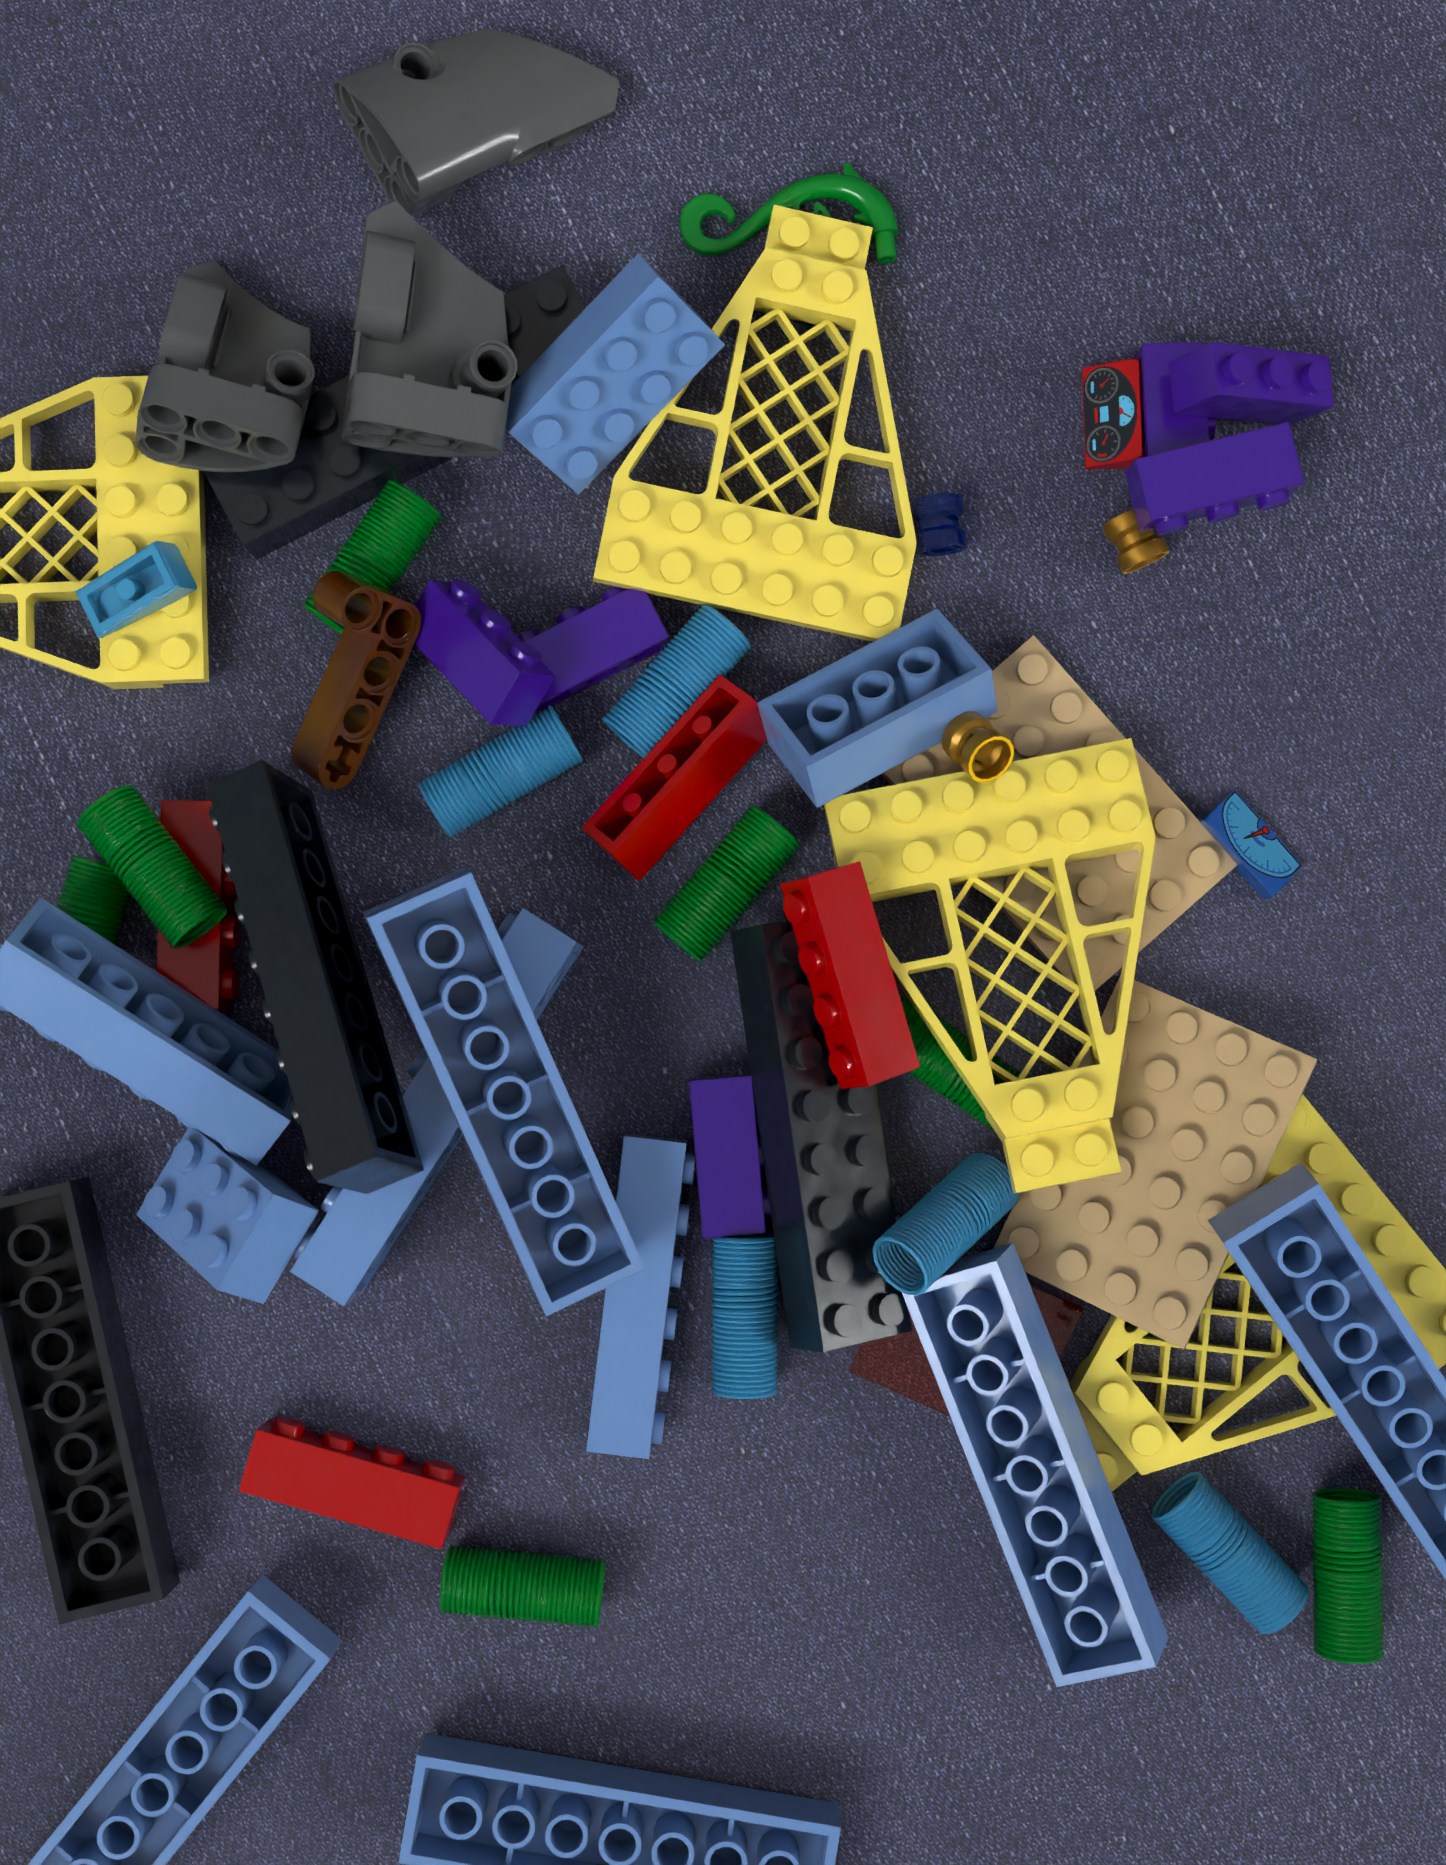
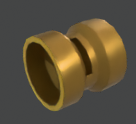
(1134, 548)
(977, 747)

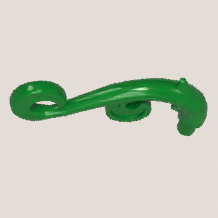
(849, 188)

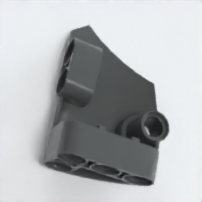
(472, 108)
(418, 345)
(224, 380)

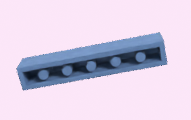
(637, 1307)

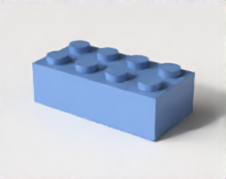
(609, 374)
(876, 706)

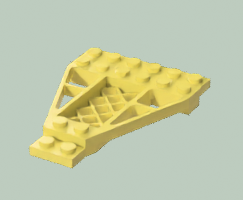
(135, 507)
(759, 557)
(970, 831)
(1134, 1434)

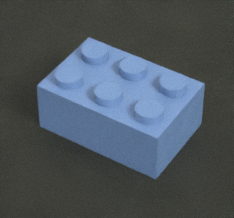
(226, 1216)

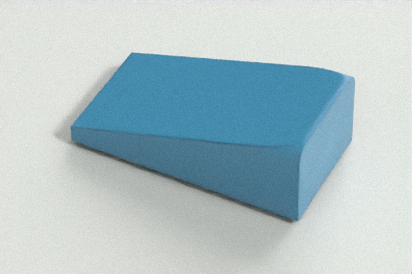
(136, 588)

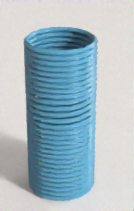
(682, 673)
(516, 763)
(944, 1224)
(741, 1321)
(1234, 1555)

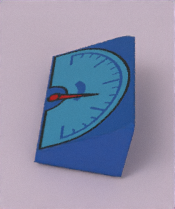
(1251, 844)

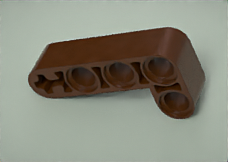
(358, 677)

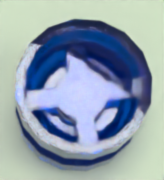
(939, 524)

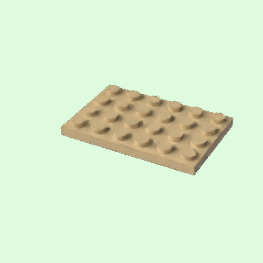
(1051, 714)
(1192, 1136)

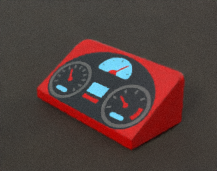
(1112, 414)

